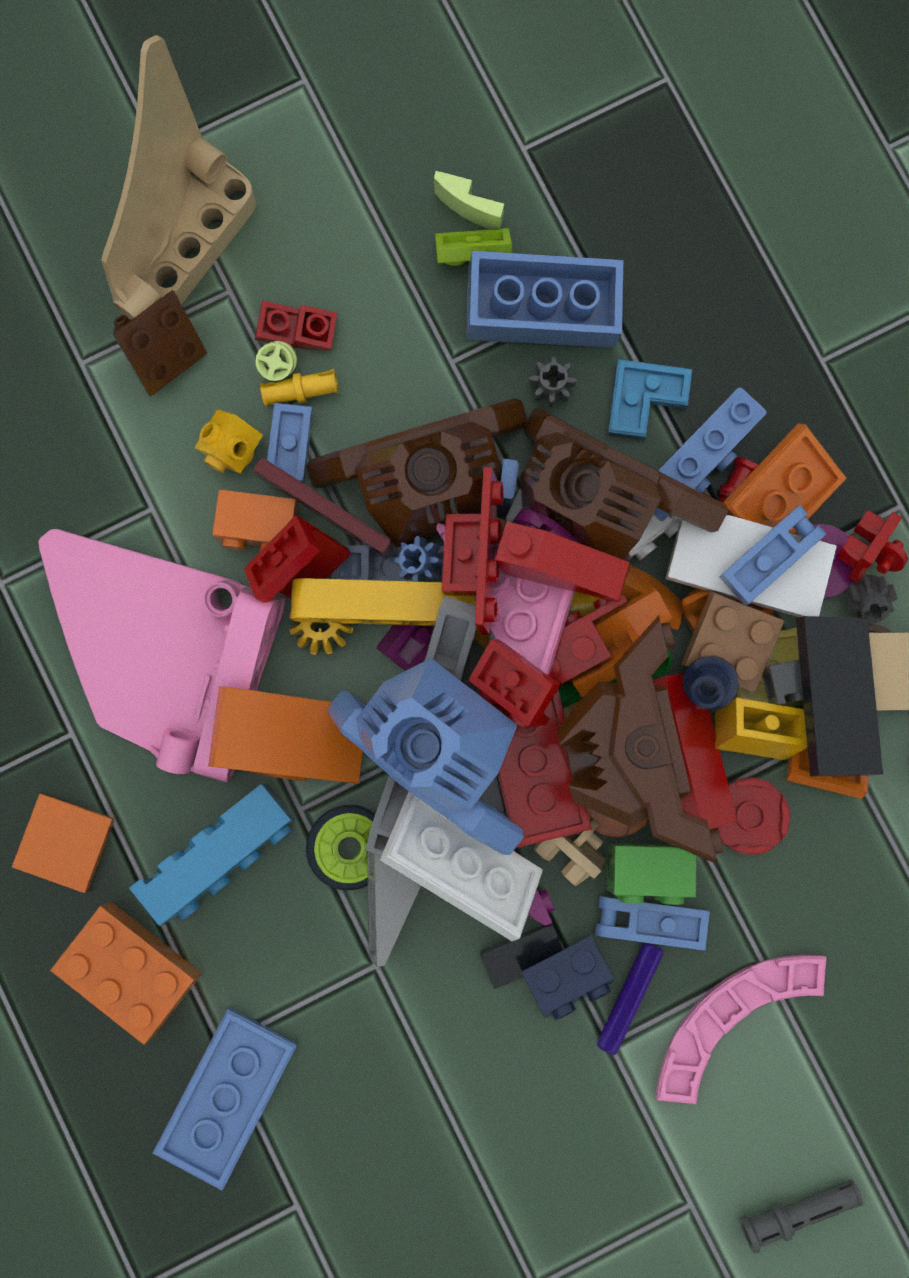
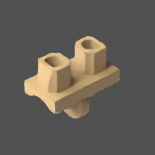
(580, 849)

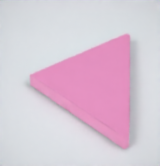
(529, 616)

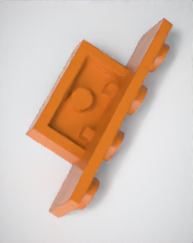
(619, 632)

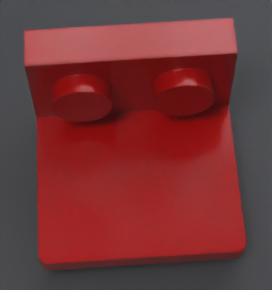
(294, 554)

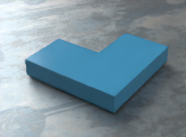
(638, 387)

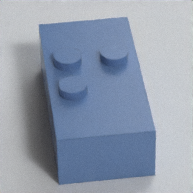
(544, 299)

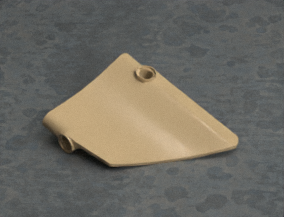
(169, 195)

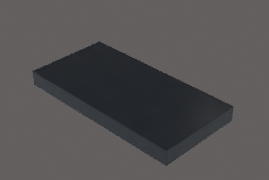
(838, 696)

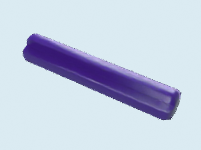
(630, 998)

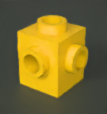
(227, 442)

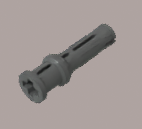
(783, 1221)

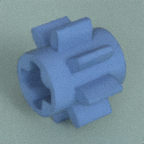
(428, 561)

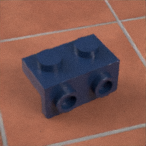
(569, 978)

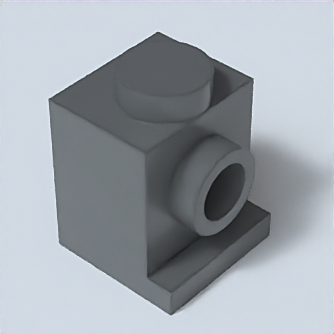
(783, 680)

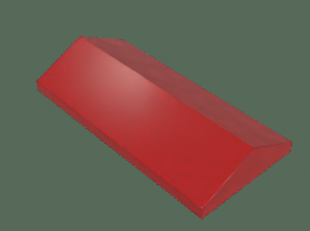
(703, 763)

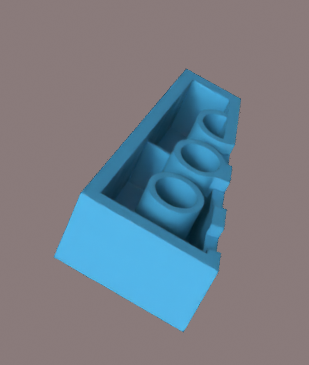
(214, 855)

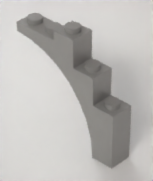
(450, 649)

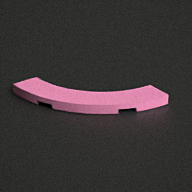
(726, 1006)

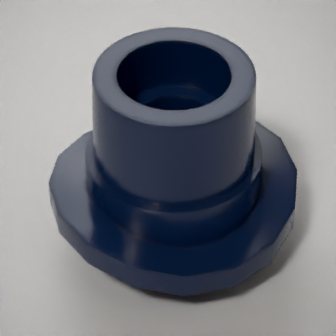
(710, 682)

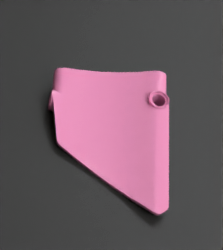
(156, 644)

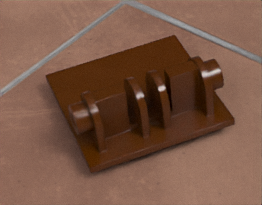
(159, 342)

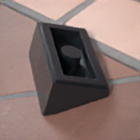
(509, 958)

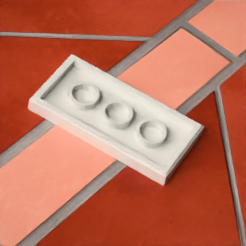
(703, 556)
(462, 869)

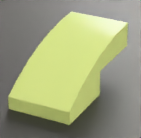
(457, 195)

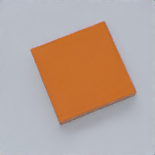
(63, 843)

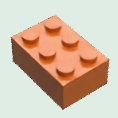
(126, 972)

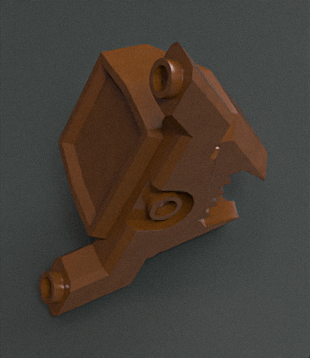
(423, 471)
(601, 492)
(629, 751)

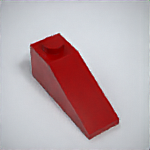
(560, 562)

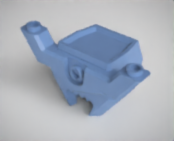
(437, 745)

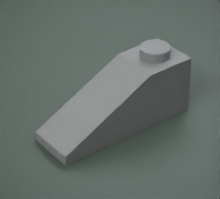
(388, 906)

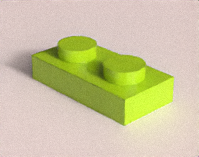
(456, 247)

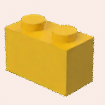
(760, 729)

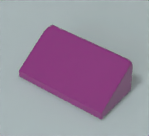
(406, 644)

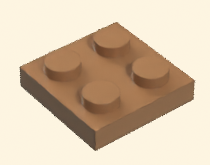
(737, 635)

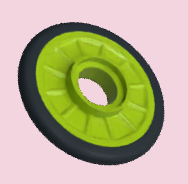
(324, 841)

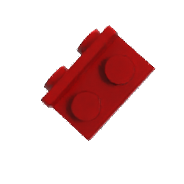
(514, 683)

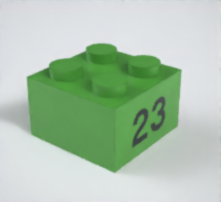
(650, 870)

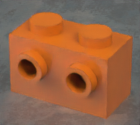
(250, 518)

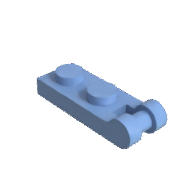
(771, 556)
(654, 923)

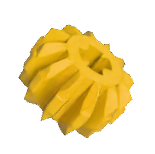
(320, 637)

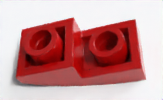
(299, 327)

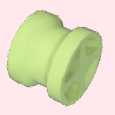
(269, 360)

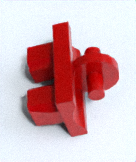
(886, 554)

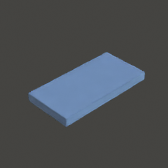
(225, 1098)

